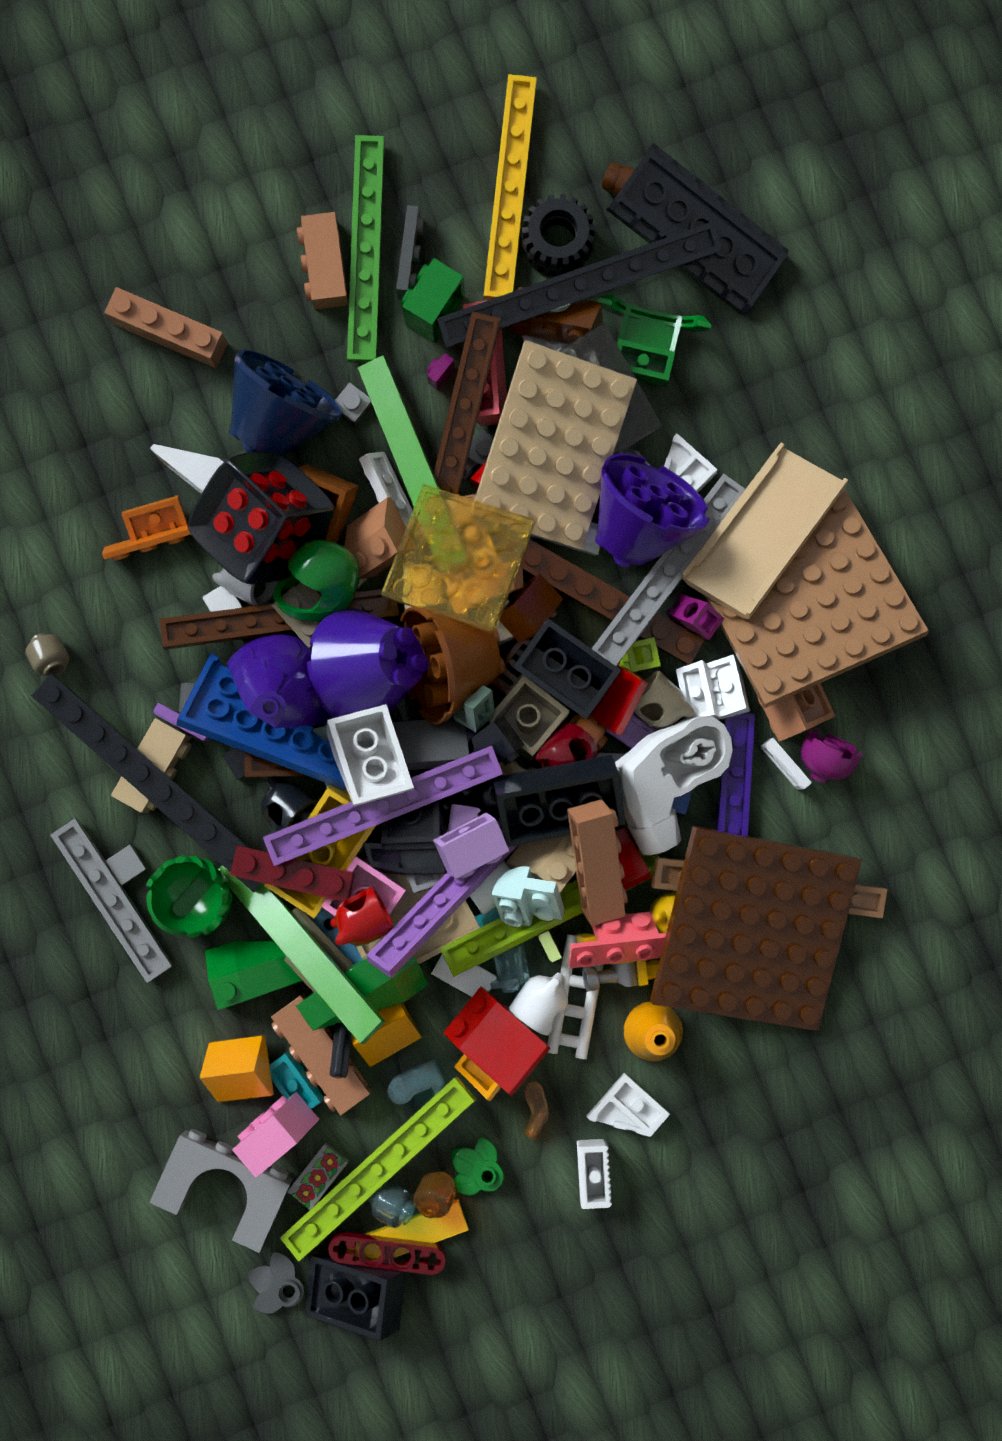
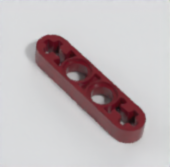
(388, 1247)

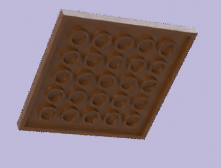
(755, 929)

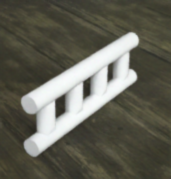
(585, 1013)

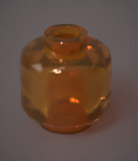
(435, 1195)

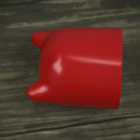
(362, 919)

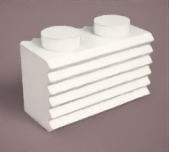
(594, 1174)

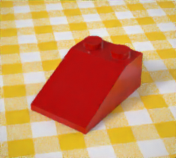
(496, 1040)

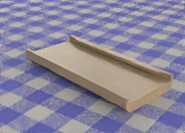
(763, 532)

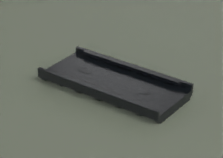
(668, 199)

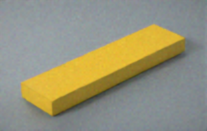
(420, 1229)

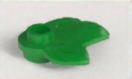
(473, 1164)

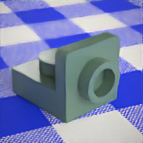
(476, 710)

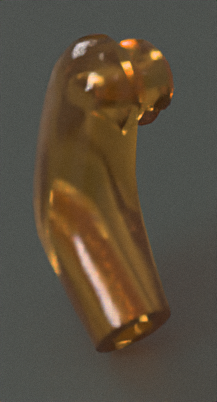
(539, 1109)

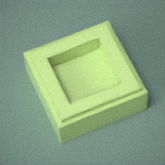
(549, 946)

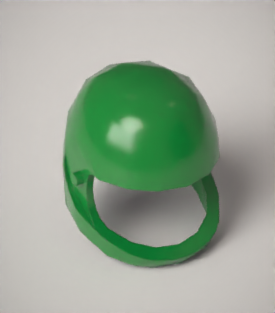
(325, 568)

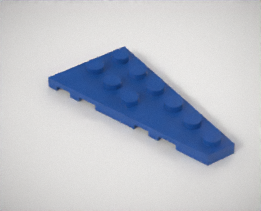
(220, 714)

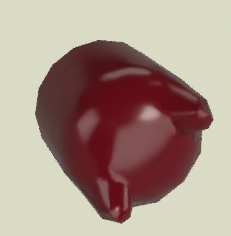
(557, 749)

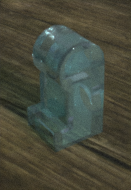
(415, 1081)

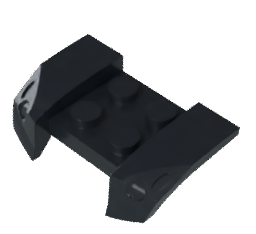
(408, 841)

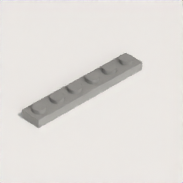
(112, 900)

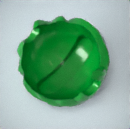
(188, 896)

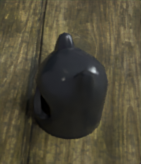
(286, 804)

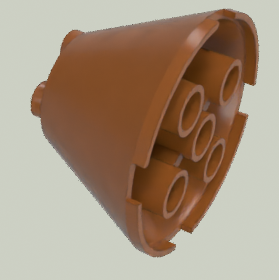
(458, 662)

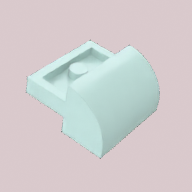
(521, 896)

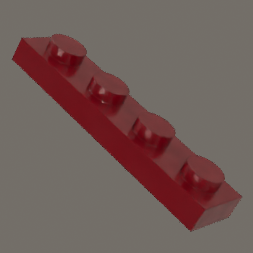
(293, 874)

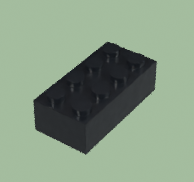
(537, 800)

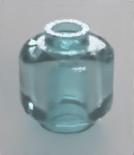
(392, 1205)

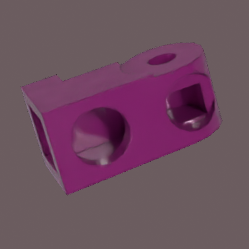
(695, 615)

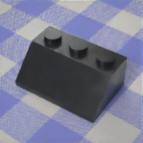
(567, 669)

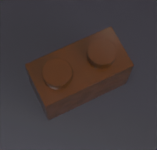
(530, 608)

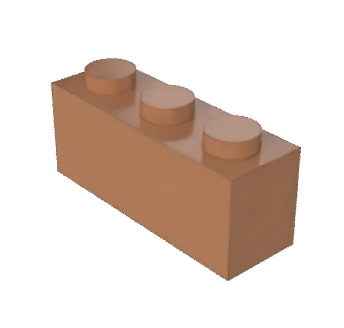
(323, 261)

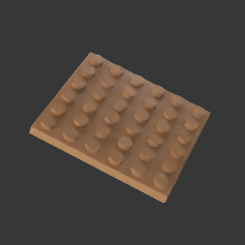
(825, 612)

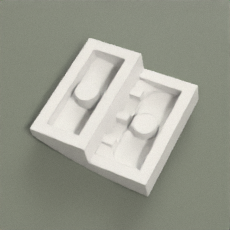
(714, 688)

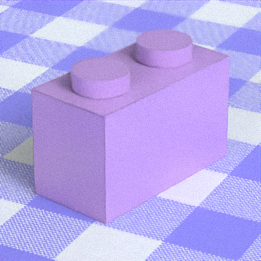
(471, 846)

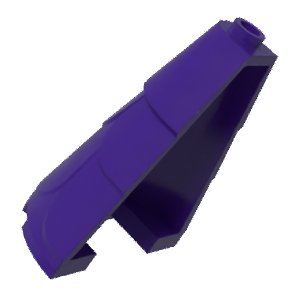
(276, 681)

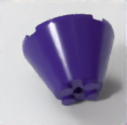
(645, 510)
(363, 662)

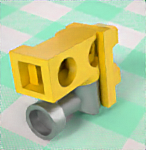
(624, 973)

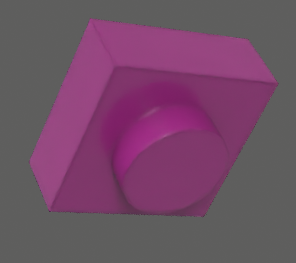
(440, 370)

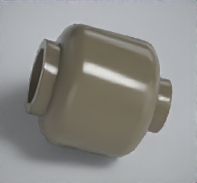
(47, 655)

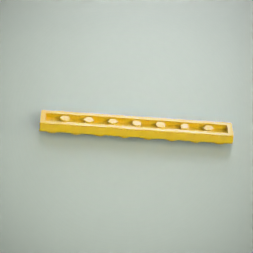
(510, 186)

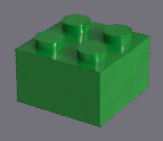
(434, 296)

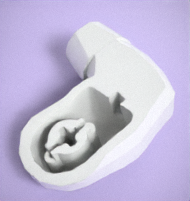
(666, 768)

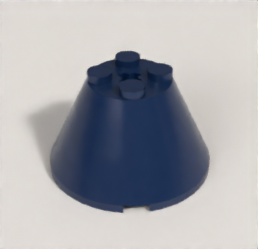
(274, 407)

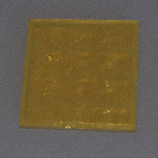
(458, 558)

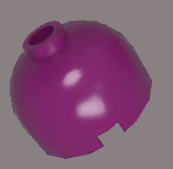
(829, 757)

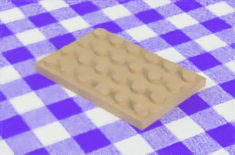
(554, 441)

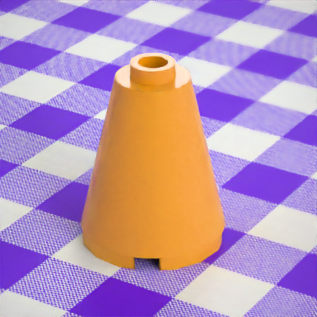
(645, 1024)

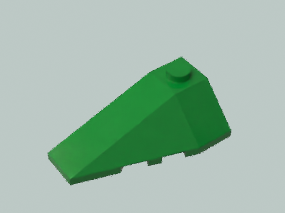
(246, 971)
(374, 986)

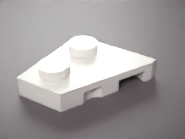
(689, 464)
(629, 1108)

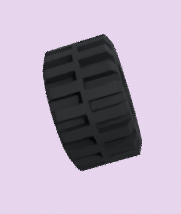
(561, 213)

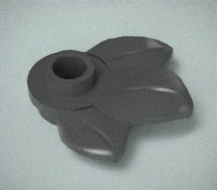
(271, 1281)

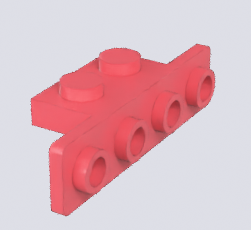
(619, 941)

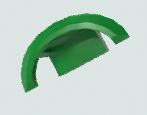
(650, 338)

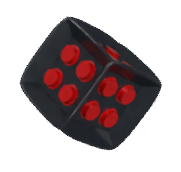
(258, 515)

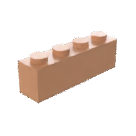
(166, 327)
(597, 861)
(315, 1051)

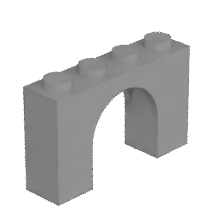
(195, 1155)

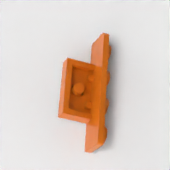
(150, 526)

